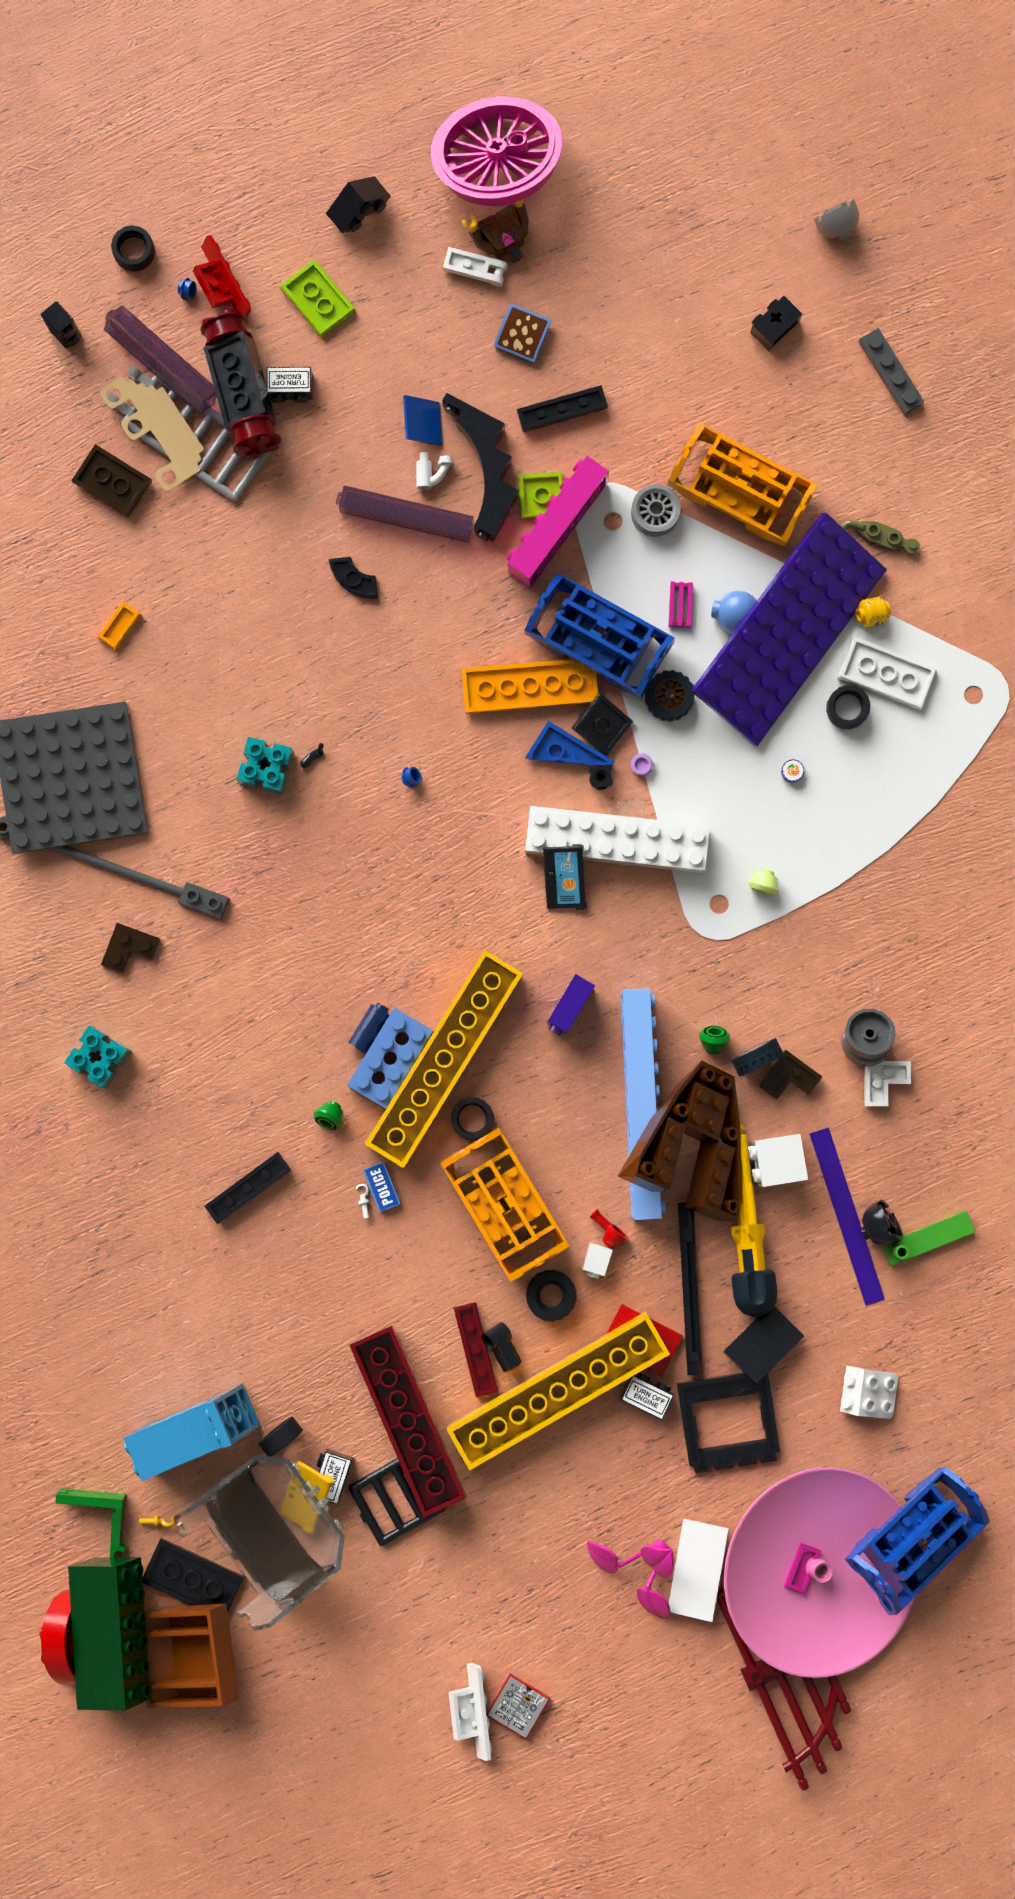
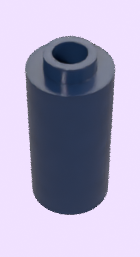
(369, 1027)

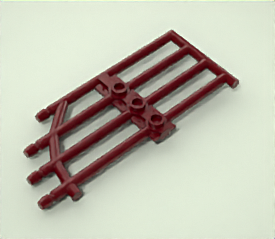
(760, 1673)

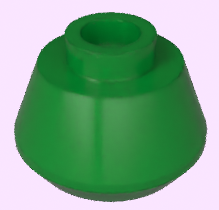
(714, 1039)
(329, 1116)

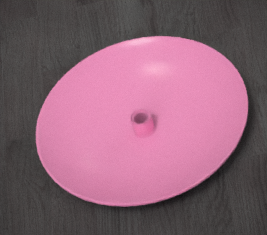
(840, 1616)

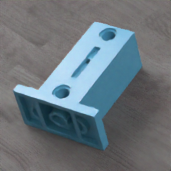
(191, 1432)

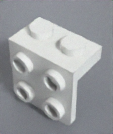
(869, 1392)

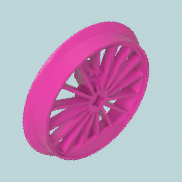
(498, 152)

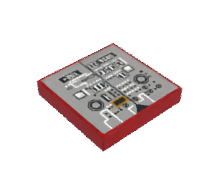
(518, 1706)

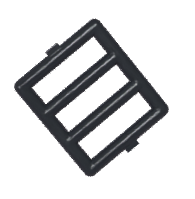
(366, 1514)

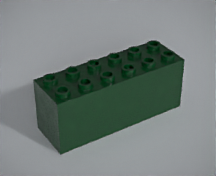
(109, 1633)

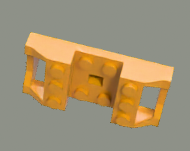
(720, 487)
(517, 1226)

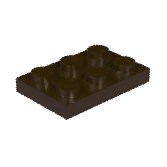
(111, 480)

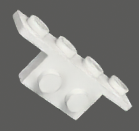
(469, 1712)

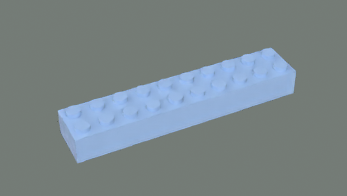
(640, 1086)

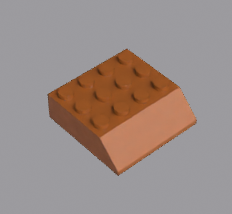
(190, 1657)

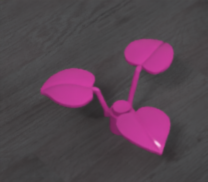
(657, 1556)

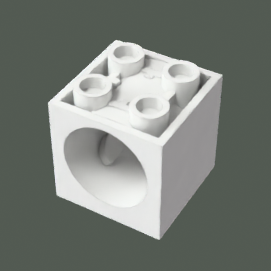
(778, 1160)

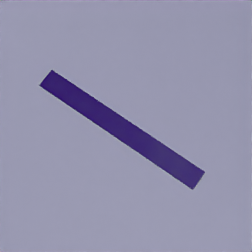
(847, 1216)

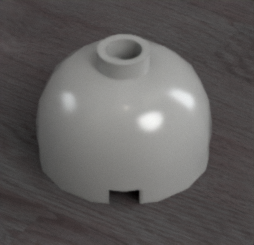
(838, 221)

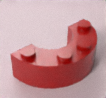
(58, 1640)

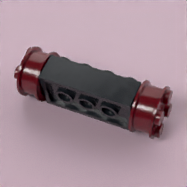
(240, 384)

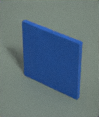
(422, 420)

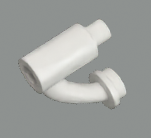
(424, 476)

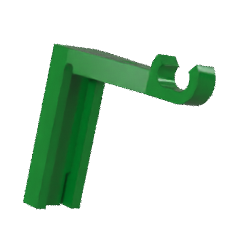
(100, 1499)

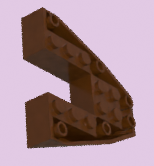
(706, 1110)

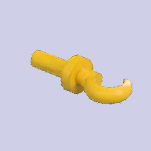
(156, 1521)

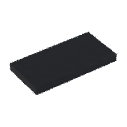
(190, 1576)

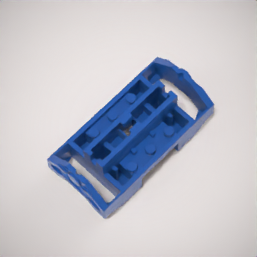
(576, 636)
(896, 1548)

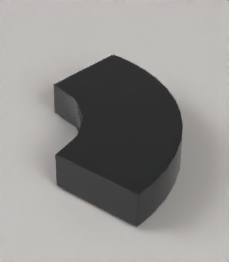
(352, 579)

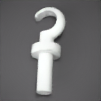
(363, 1201)

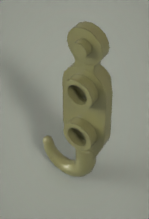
(883, 535)

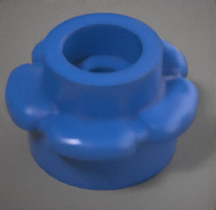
(187, 289)
(411, 777)

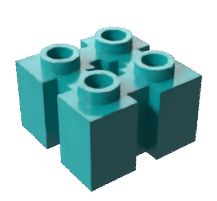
(272, 777)
(99, 1071)

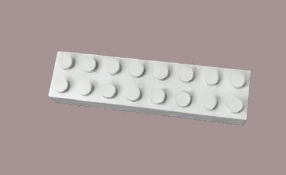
(620, 839)

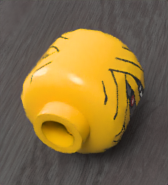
(873, 612)

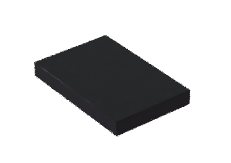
(763, 1345)

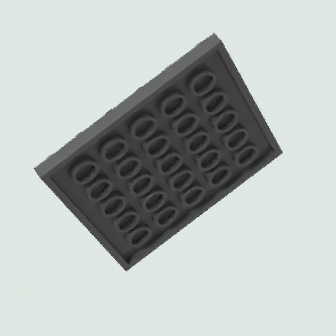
(70, 778)

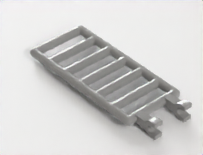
(211, 415)

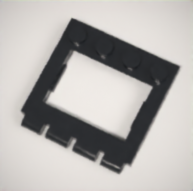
(722, 1456)

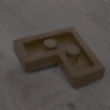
(128, 940)
(787, 1070)

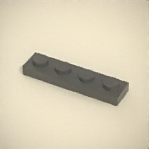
(891, 371)

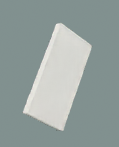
(887, 673)
(698, 1570)

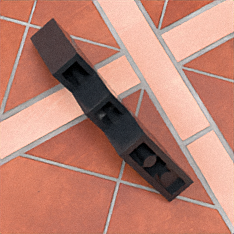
(483, 435)

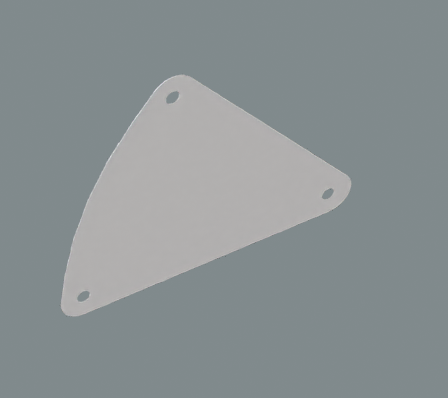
(857, 783)

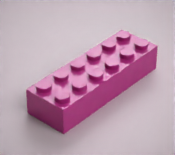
(558, 521)

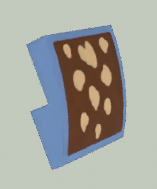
(522, 332)

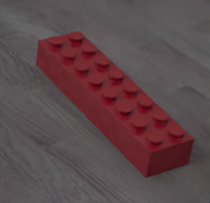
(408, 1421)

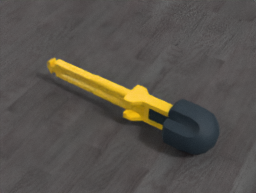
(754, 1286)

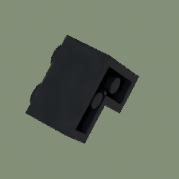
(357, 201)

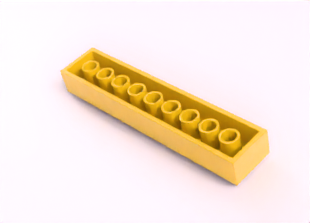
(444, 1059)
(557, 1390)

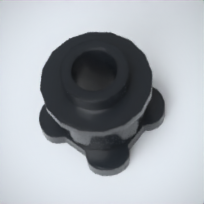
(601, 771)

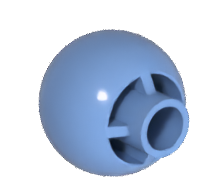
(732, 609)

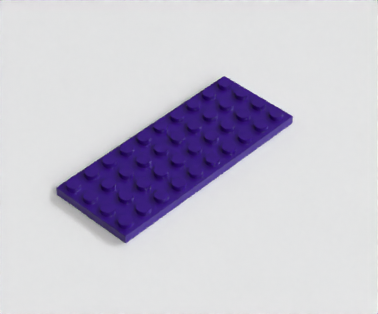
(789, 629)

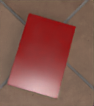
(669, 1337)

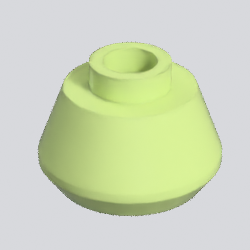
(764, 882)

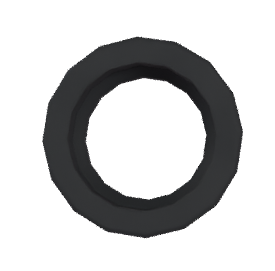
(129, 232)
(851, 690)
(472, 1135)
(280, 1436)

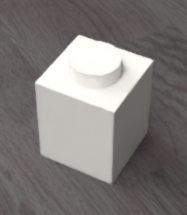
(596, 1260)

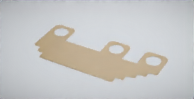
(166, 423)

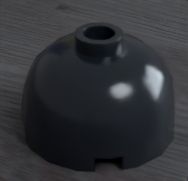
(881, 1225)

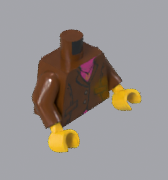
(501, 232)

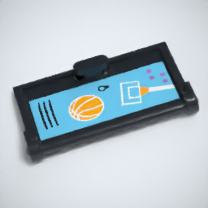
(567, 884)

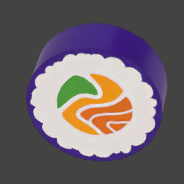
(792, 771)

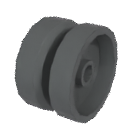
(868, 1037)

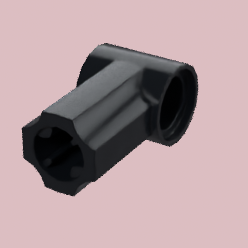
(499, 1341)

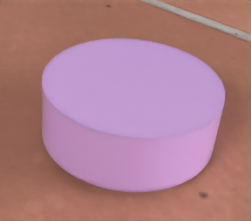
(642, 764)

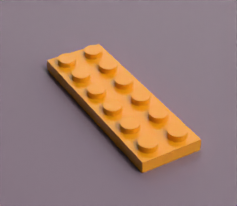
(528, 686)

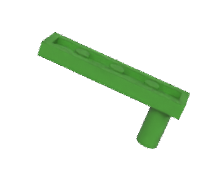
(929, 1238)

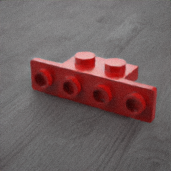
(218, 281)

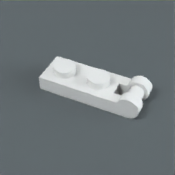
(474, 266)

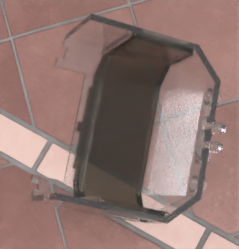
(271, 1532)

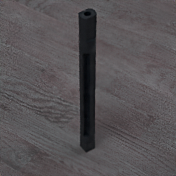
(690, 1289)

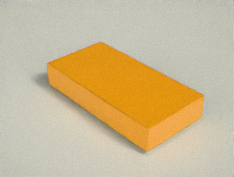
(119, 626)

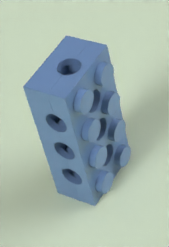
(386, 1043)

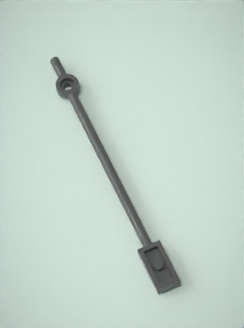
(190, 896)

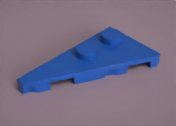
(561, 747)

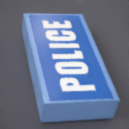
(381, 1186)

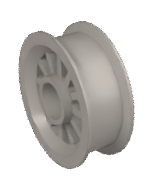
(651, 491)

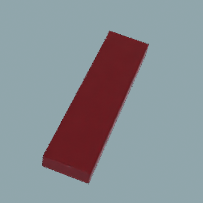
(475, 1350)

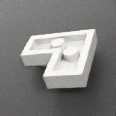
(879, 1076)

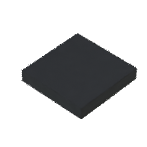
(602, 724)

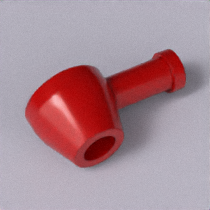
(613, 1235)

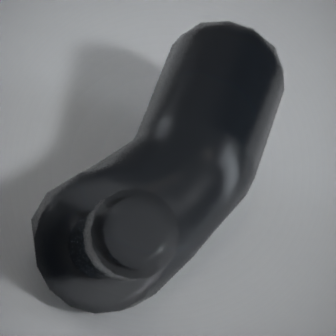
(308, 759)

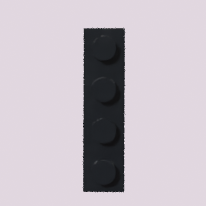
(562, 408)
(247, 1188)

